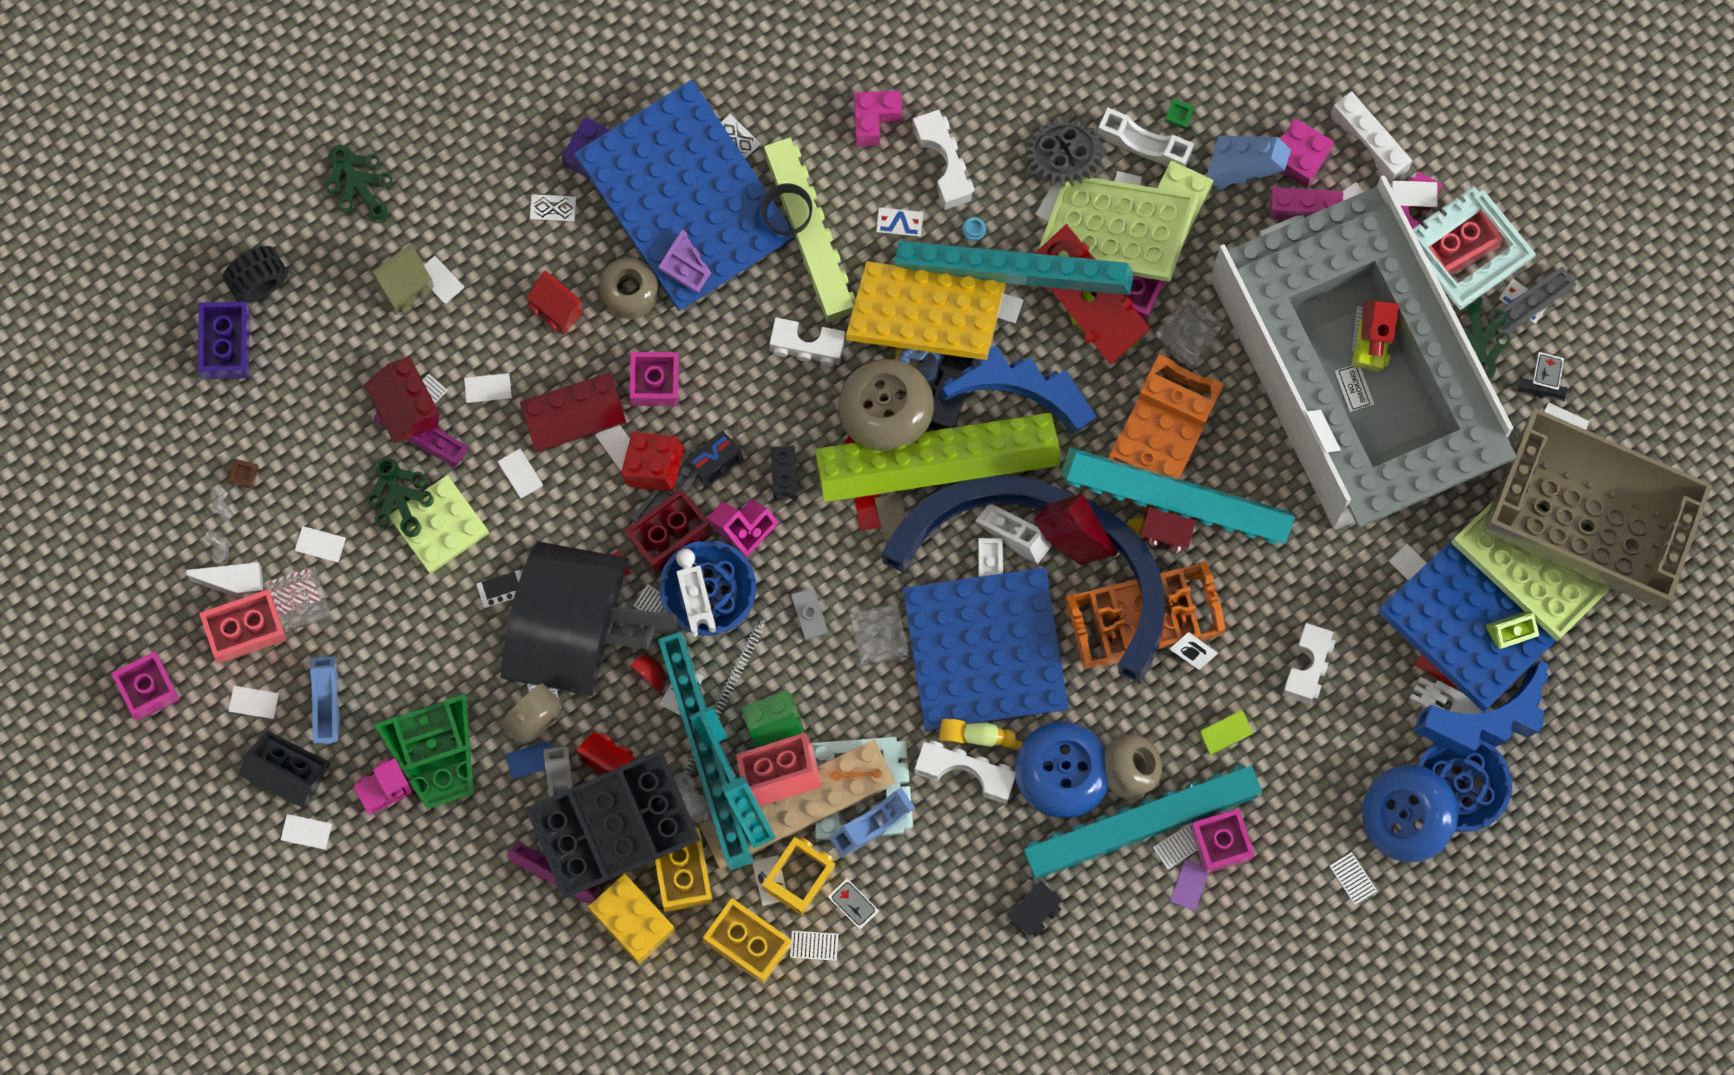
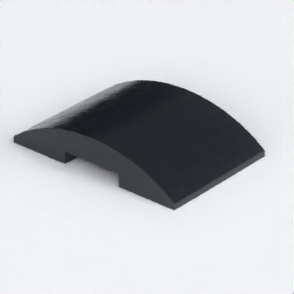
(561, 617)
(612, 824)

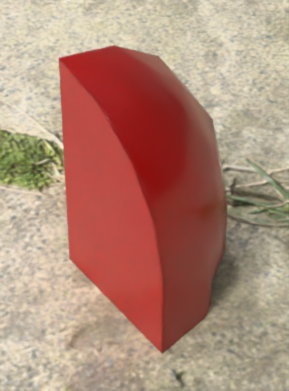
(650, 672)

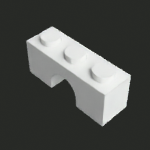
(825, 349)
(1303, 684)

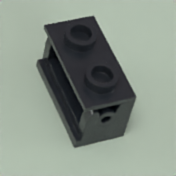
(784, 473)
(1035, 910)

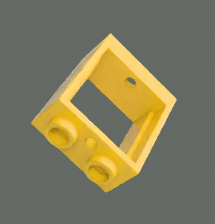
(785, 896)

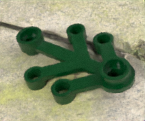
(357, 180)
(1480, 339)
(397, 494)

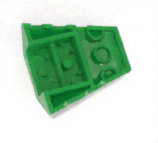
(433, 750)

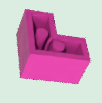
(872, 109)
(745, 527)
(383, 788)

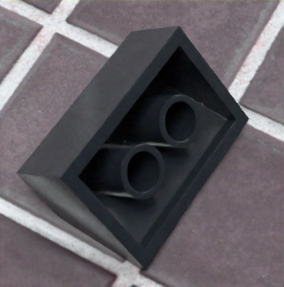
(284, 768)

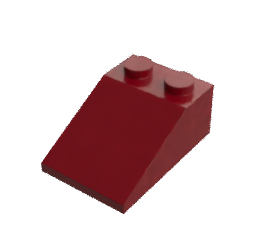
(1075, 530)

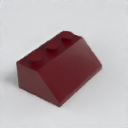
(402, 400)
(667, 530)

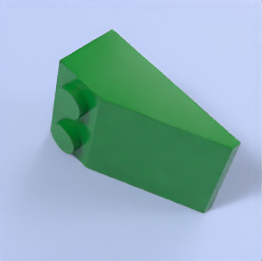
(773, 719)

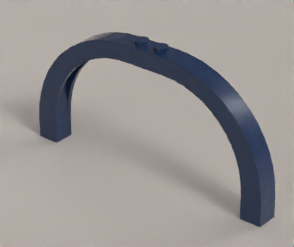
(1036, 494)

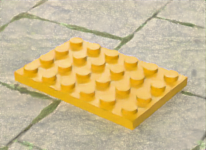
(925, 311)

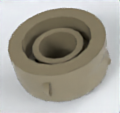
(632, 305)
(532, 715)
(1122, 775)

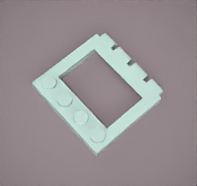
(1490, 273)
(892, 753)

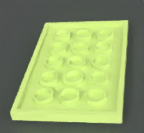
(1125, 223)
(1533, 583)

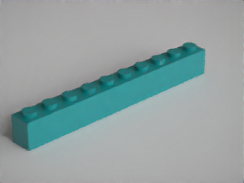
(1017, 267)
(1177, 495)
(710, 769)
(1141, 822)

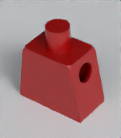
(1382, 317)

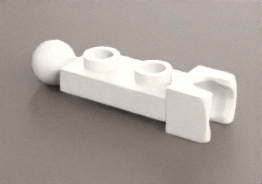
(694, 592)

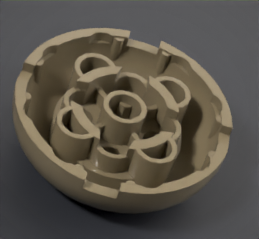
(870, 426)

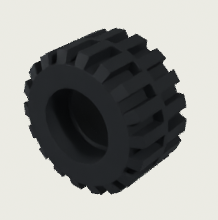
(255, 274)

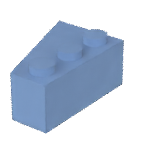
(1246, 157)

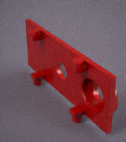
(1107, 320)

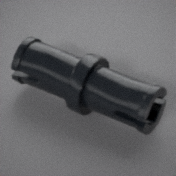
(1529, 387)

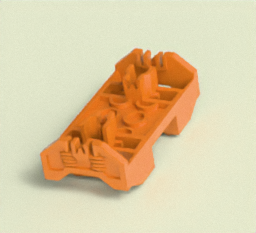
(1166, 421)
(1119, 607)

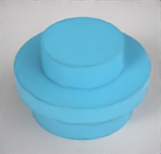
(974, 229)

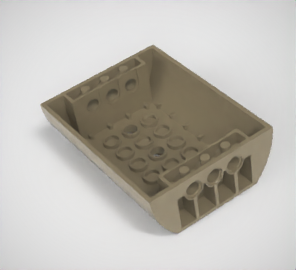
(1612, 491)

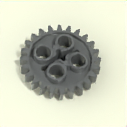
(1046, 161)

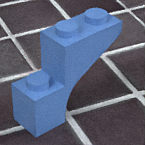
(325, 700)

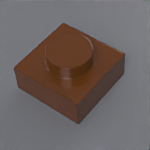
(243, 474)

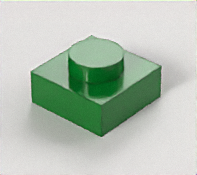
(1179, 114)

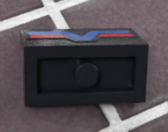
(715, 458)

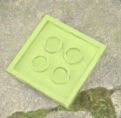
(446, 526)

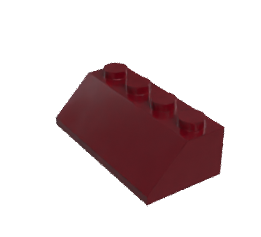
(573, 412)

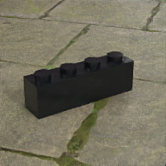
(948, 412)

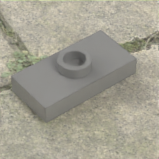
(809, 614)

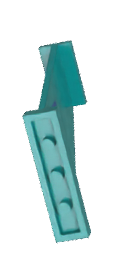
(737, 790)

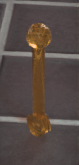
(836, 776)

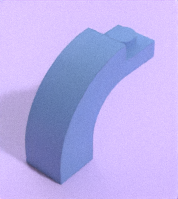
(872, 824)

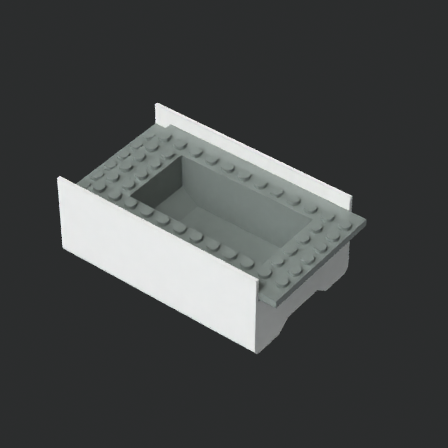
(1296, 317)

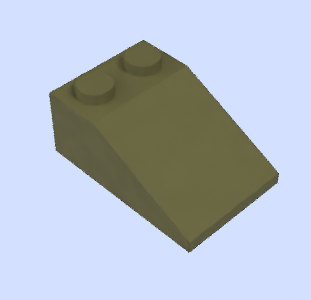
(403, 280)

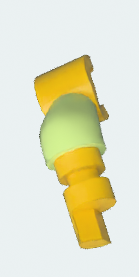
(977, 733)

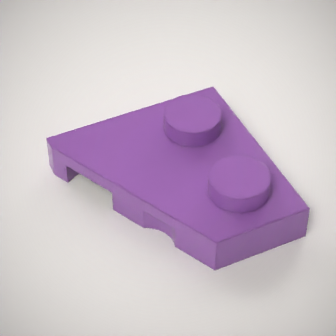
(685, 264)

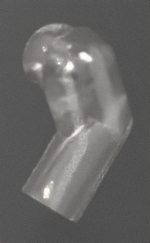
(219, 505)
(221, 546)

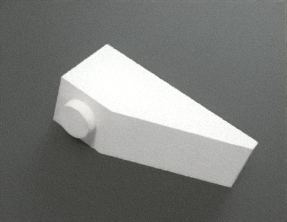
(1016, 532)
(233, 580)

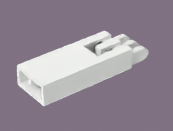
(1443, 693)

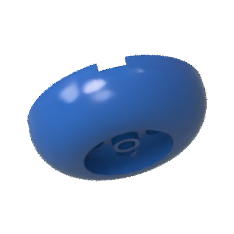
(729, 569)
(1044, 788)
(1487, 800)
(1435, 807)

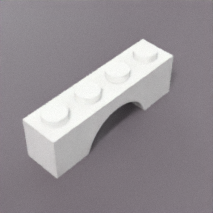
(933, 133)
(1124, 133)
(1386, 152)
(936, 761)

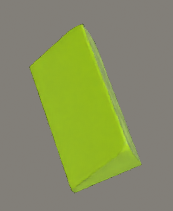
(1513, 629)
(1225, 732)

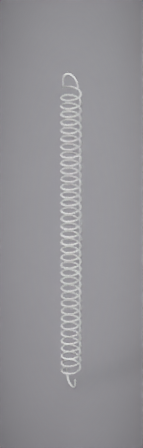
(724, 694)

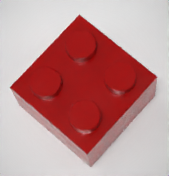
(652, 461)

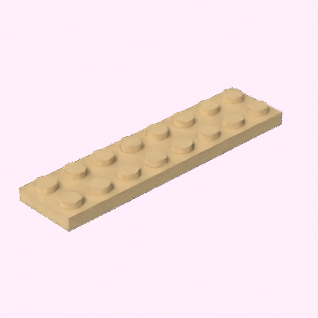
(813, 806)

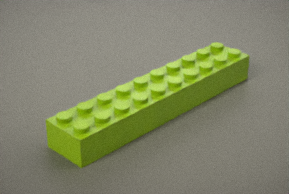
(940, 458)

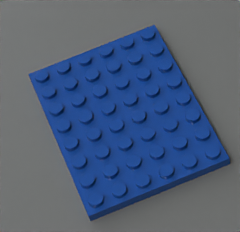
(679, 172)

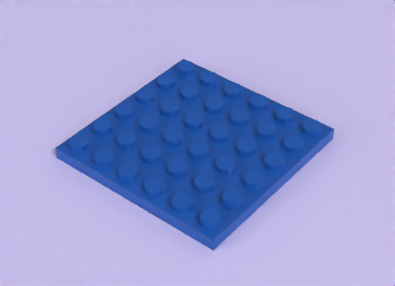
(1446, 618)
(985, 648)

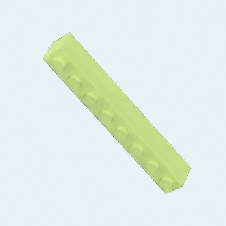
(814, 239)

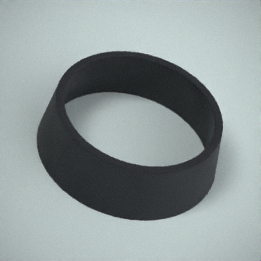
(780, 189)

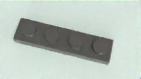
(1535, 300)
(685, 478)

